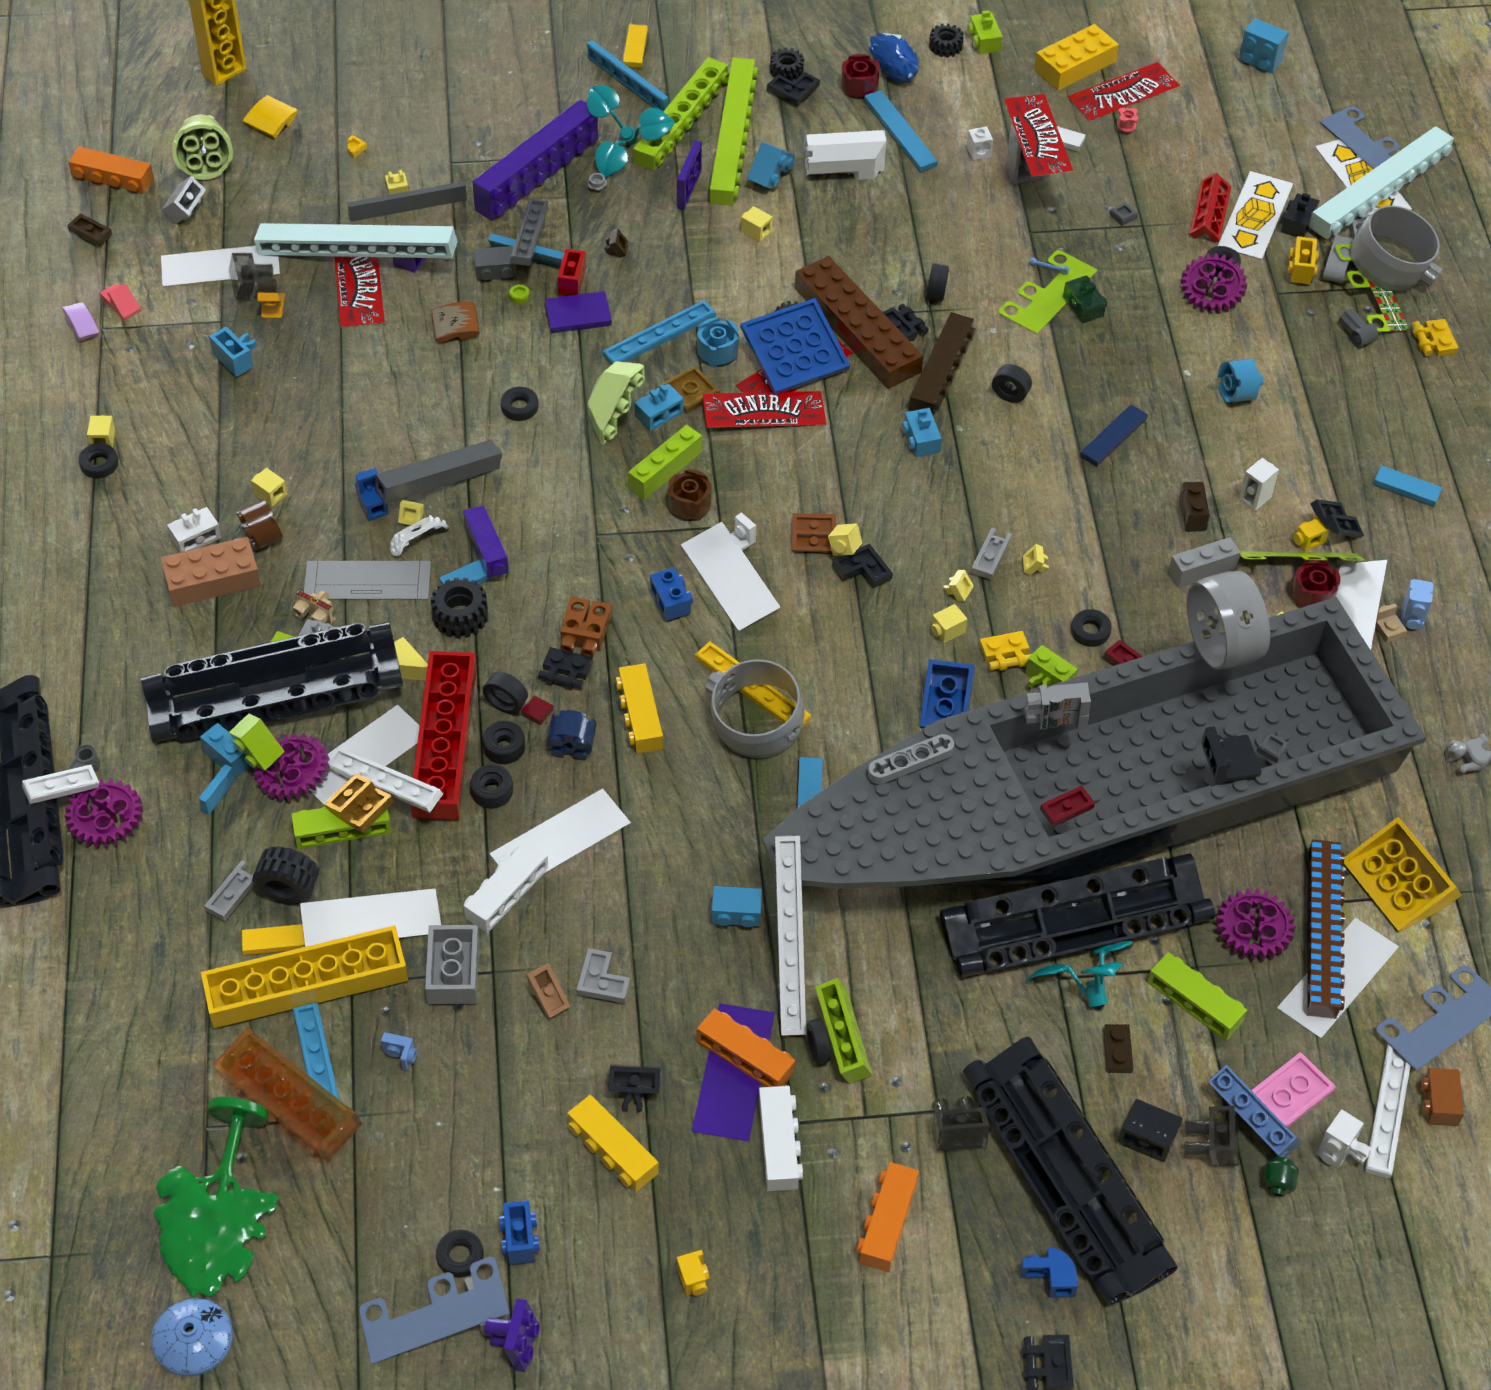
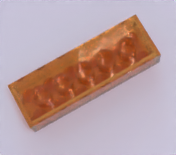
(287, 1094)

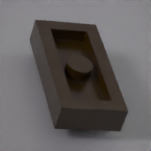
(89, 229)
(1118, 1048)

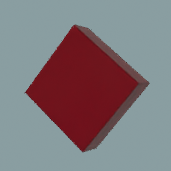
(537, 710)

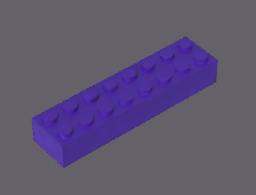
(534, 160)

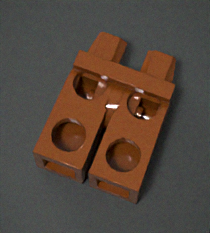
(585, 626)

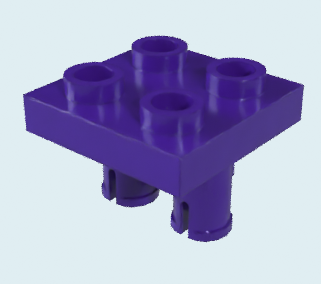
(515, 1334)

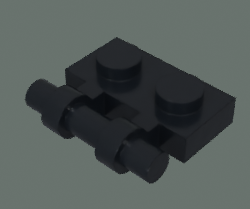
(900, 318)
(568, 664)
(1057, 1362)

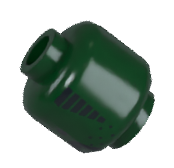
(1280, 1176)

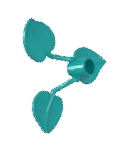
(610, 156)
(1094, 988)

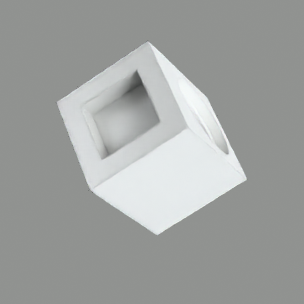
(979, 143)

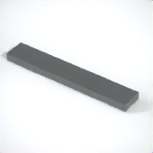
(407, 201)
(529, 232)

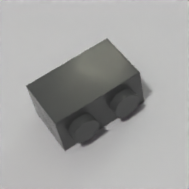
(494, 263)

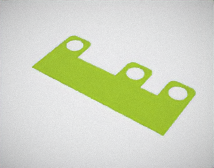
(1050, 300)
(1305, 555)

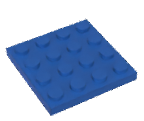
(795, 346)

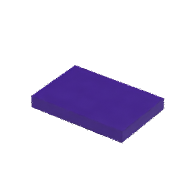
(689, 175)
(578, 312)

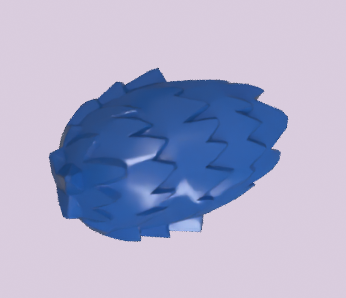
(895, 57)

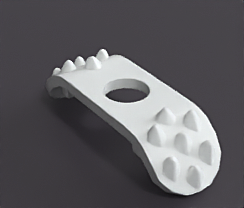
(401, 539)

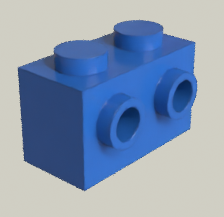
(670, 593)
(518, 1223)

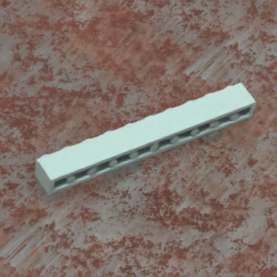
(1381, 182)
(356, 240)

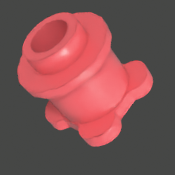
(1127, 119)

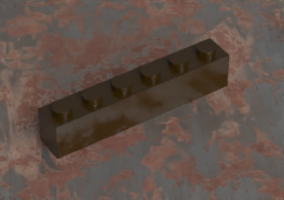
(942, 363)

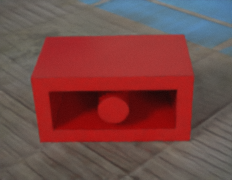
(571, 272)

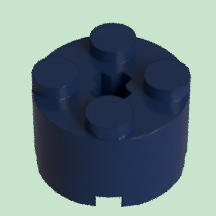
(571, 734)

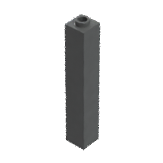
(438, 471)

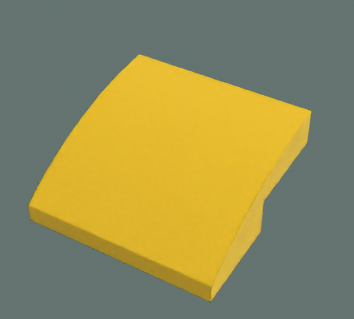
(270, 116)

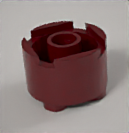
(859, 75)
(1315, 583)

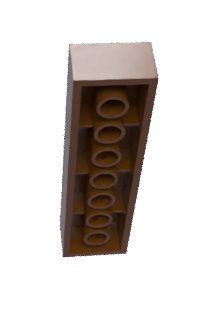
(859, 322)

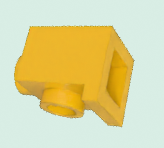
(1311, 534)
(693, 1273)

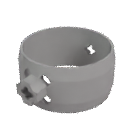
(1410, 231)
(1231, 594)
(747, 674)

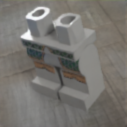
(1059, 705)

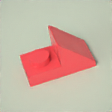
(120, 300)

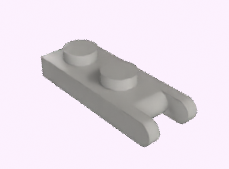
(990, 555)
(230, 892)

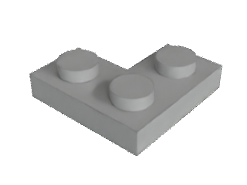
(596, 981)

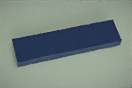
(1113, 435)

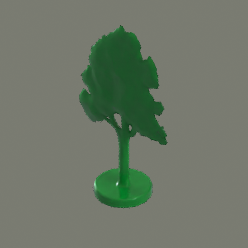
(207, 1231)

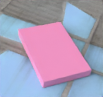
(1294, 1089)

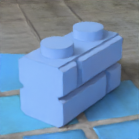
(1416, 604)

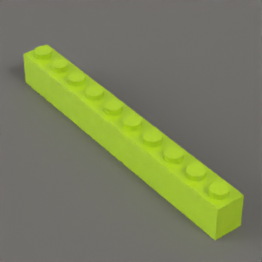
(732, 131)

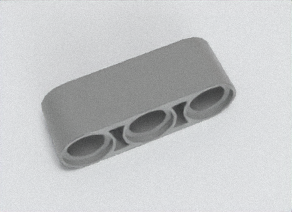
(1336, 267)

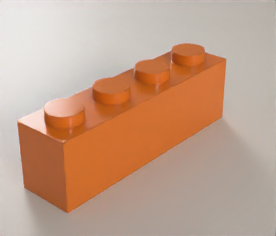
(111, 170)
(745, 1049)
(889, 1216)

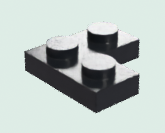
(793, 91)
(865, 561)

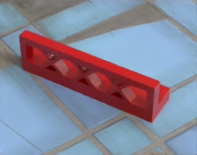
(1207, 204)

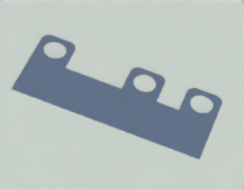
(1358, 141)
(1446, 1027)
(442, 1318)

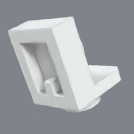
(744, 531)

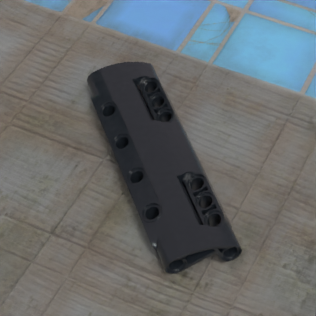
(272, 681)
(33, 827)
(1074, 915)
(1070, 1171)

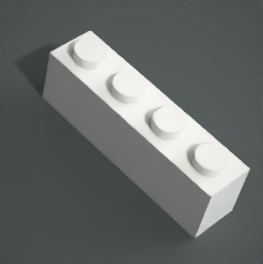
(505, 886)
(779, 1138)

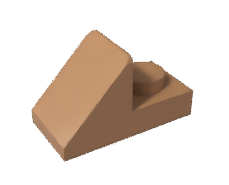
(547, 989)

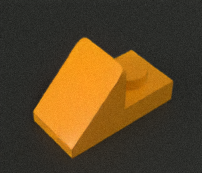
(271, 304)

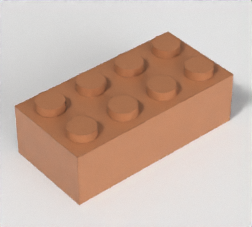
(210, 571)

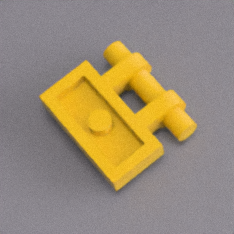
(1440, 337)
(1005, 646)

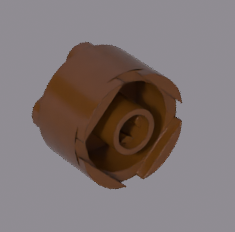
(689, 495)
(259, 524)

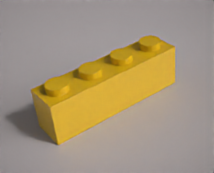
(640, 708)
(612, 1143)

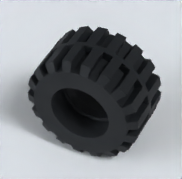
(460, 621)
(285, 875)

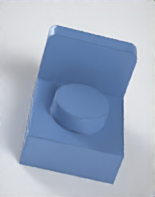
(399, 1046)

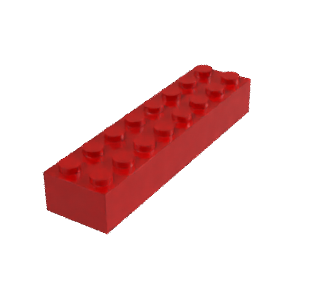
(445, 730)

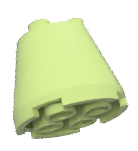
(204, 156)

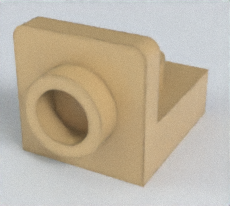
(1389, 624)

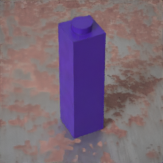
(485, 541)

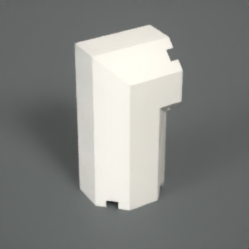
(845, 153)

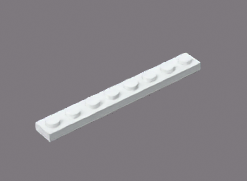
(790, 935)

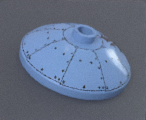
(193, 1351)

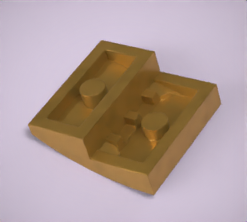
(359, 803)

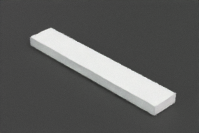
(386, 779)
(1388, 1114)

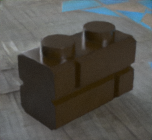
(1194, 506)

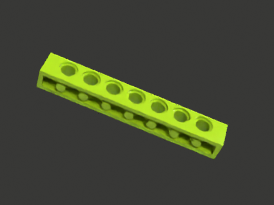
(683, 110)

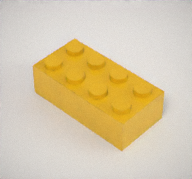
(1076, 57)

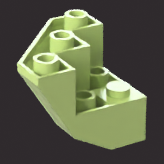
(612, 397)

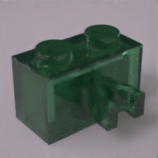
(1084, 299)

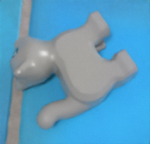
(1473, 751)

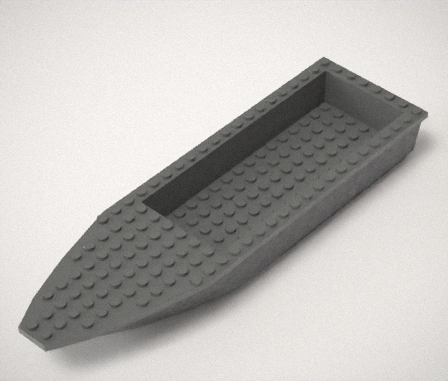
(1138, 759)

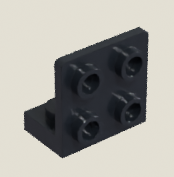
(1229, 757)
(1150, 1129)

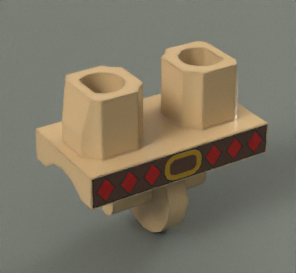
(314, 604)

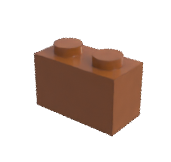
(1442, 1096)

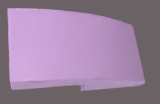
(81, 321)

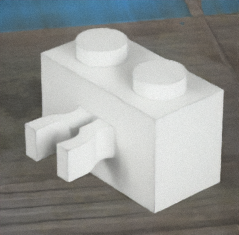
(194, 530)
(1342, 1140)

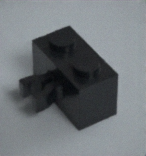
(1298, 215)
(634, 1079)

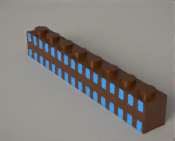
(1324, 929)

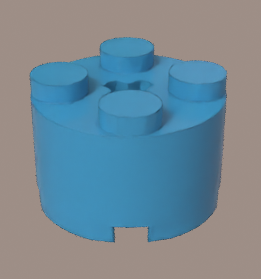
(717, 341)
(1239, 380)

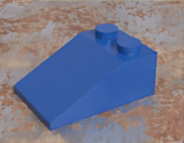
(946, 690)

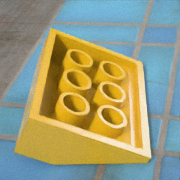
(1401, 876)

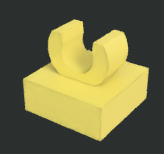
(396, 182)
(410, 512)
(1034, 560)
(959, 585)

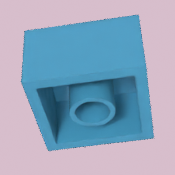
(1263, 45)

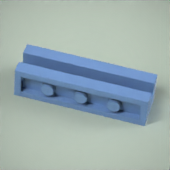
(1254, 1112)

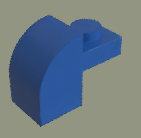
(368, 497)
(1058, 1270)

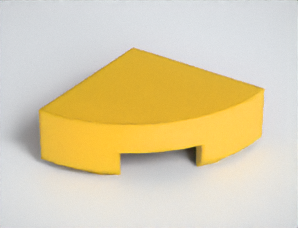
(355, 146)

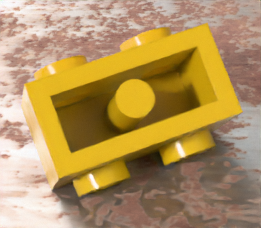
(1303, 260)

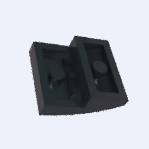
(1335, 518)

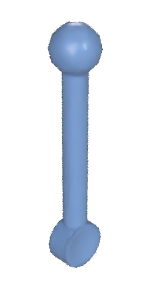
(1064, 270)

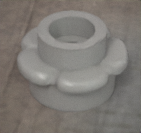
(597, 182)

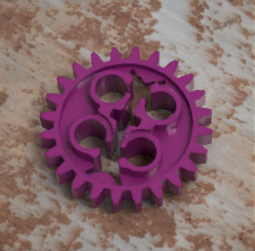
(1231, 289)
(300, 775)
(115, 798)
(1232, 922)

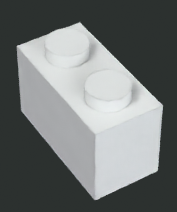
(1258, 484)

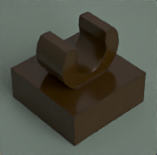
(617, 243)

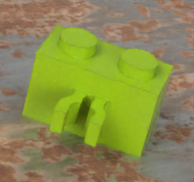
(985, 33)
(1048, 668)
(256, 742)

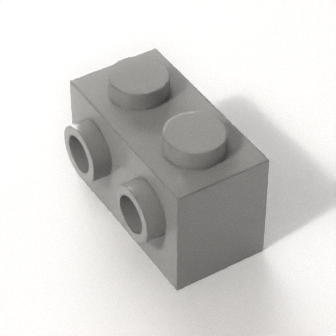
(183, 200)

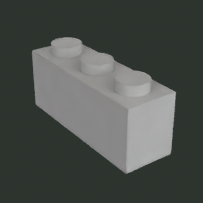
(1204, 562)

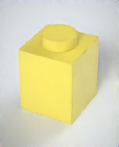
(756, 223)
(101, 430)
(269, 487)
(845, 539)
(949, 623)

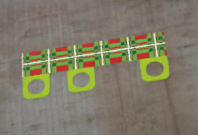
(1391, 313)

